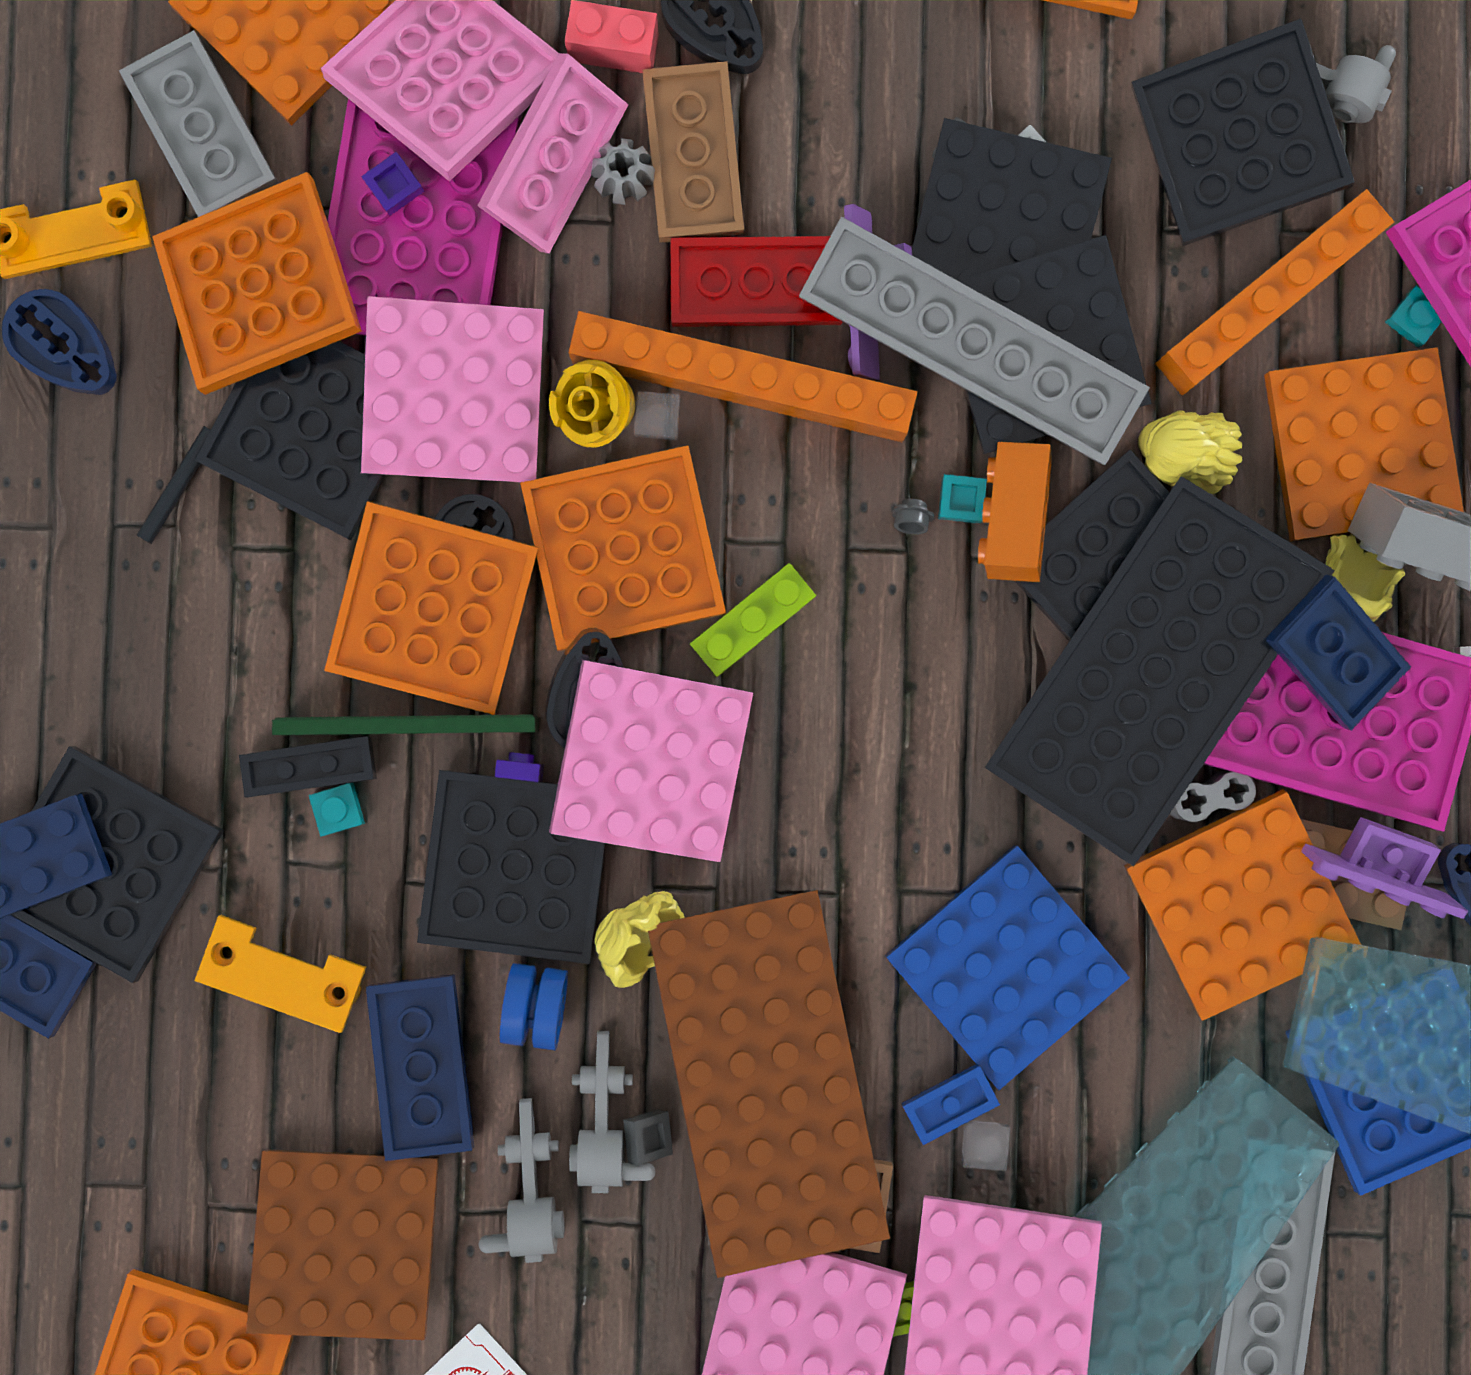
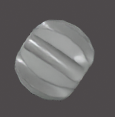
(636, 165)

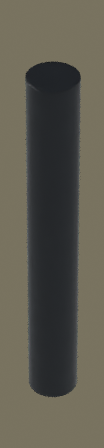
(173, 490)

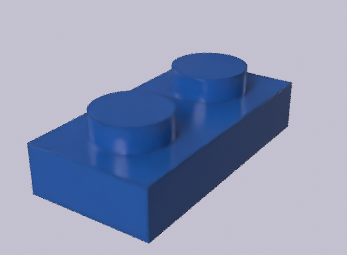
(950, 1104)

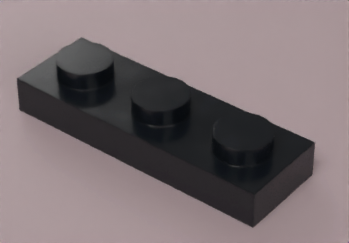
(307, 766)

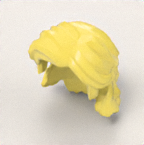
(1193, 448)
(1362, 575)
(624, 938)

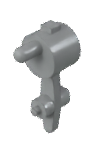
(1358, 85)
(601, 1151)
(531, 1221)

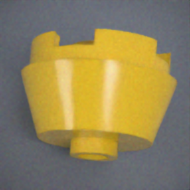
(592, 403)

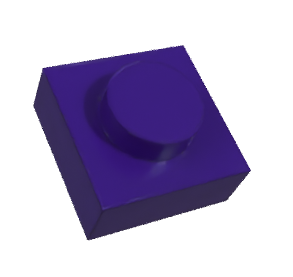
(393, 183)
(520, 767)

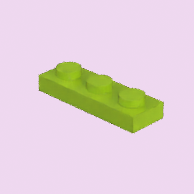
(753, 620)

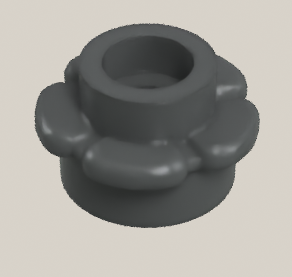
(912, 516)

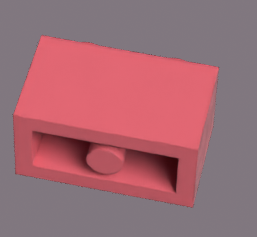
(611, 36)

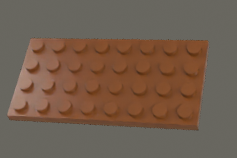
(767, 1083)

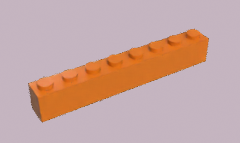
(744, 377)

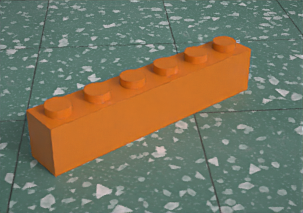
(1274, 292)

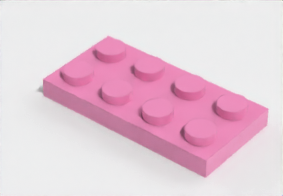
(553, 153)

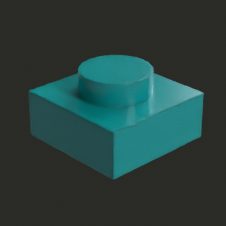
(1414, 317)
(962, 498)
(336, 809)

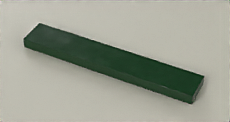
(405, 724)

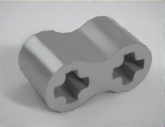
(1211, 797)

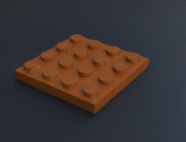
(343, 1245)

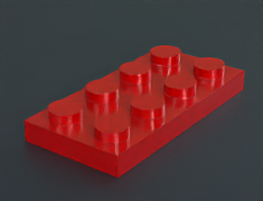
(744, 281)

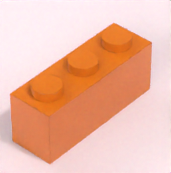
(1016, 511)

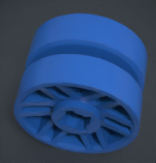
(533, 1006)

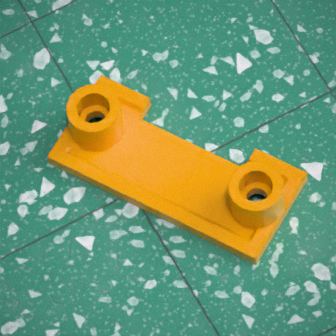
(74, 233)
(279, 979)

